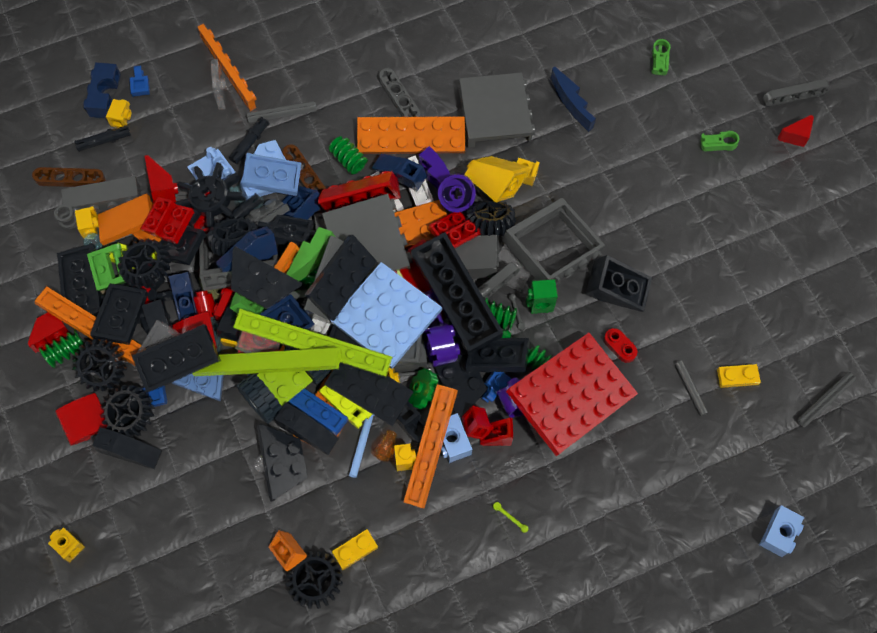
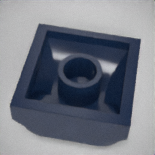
(303, 204)
(289, 312)

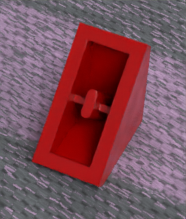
(798, 132)
(501, 434)

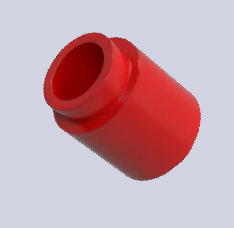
(204, 302)

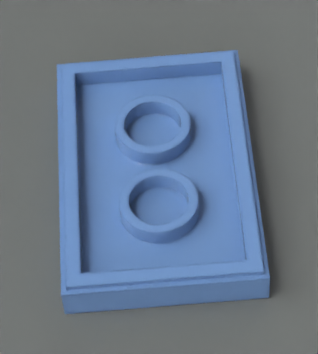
(271, 174)

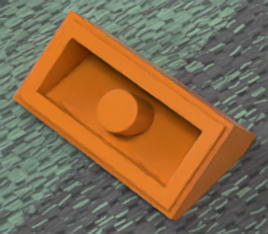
(287, 550)

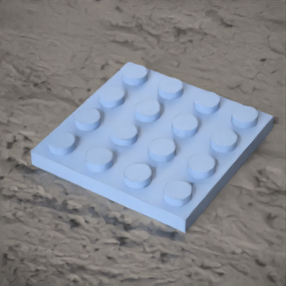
(387, 314)

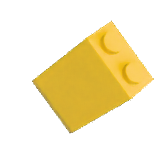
(497, 176)

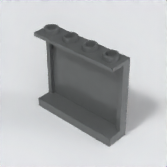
(495, 108)
(375, 228)

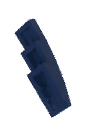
(569, 94)

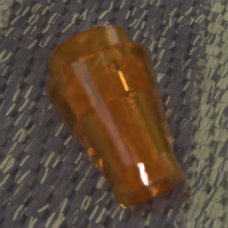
(385, 447)

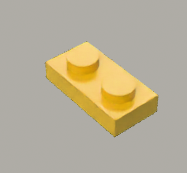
(738, 376)
(355, 549)

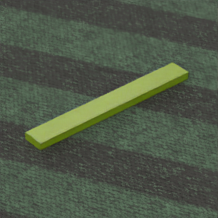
(305, 339)
(274, 362)

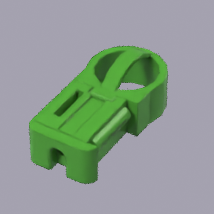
(660, 59)
(716, 142)

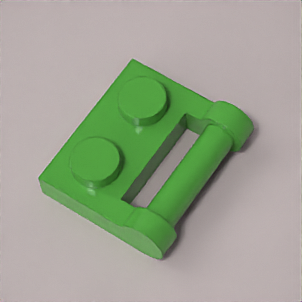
(102, 266)

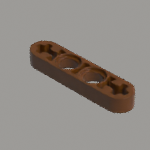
(307, 171)
(68, 180)

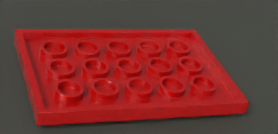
(571, 393)

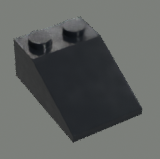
(618, 284)

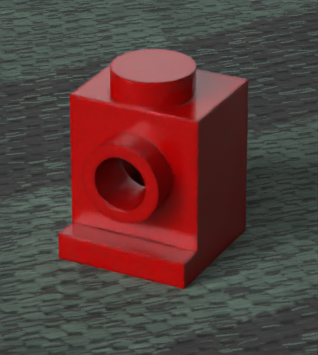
(476, 423)

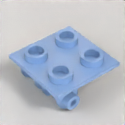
(208, 164)

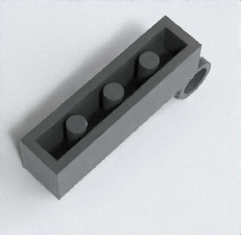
(99, 195)

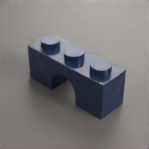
(103, 77)

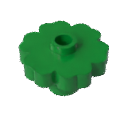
(423, 387)

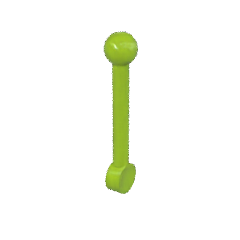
(497, 507)

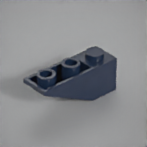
(406, 171)
(257, 243)
(183, 294)

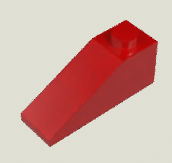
(160, 181)

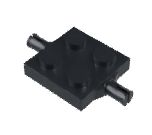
(290, 229)

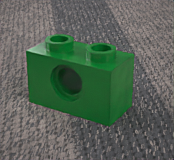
(542, 296)

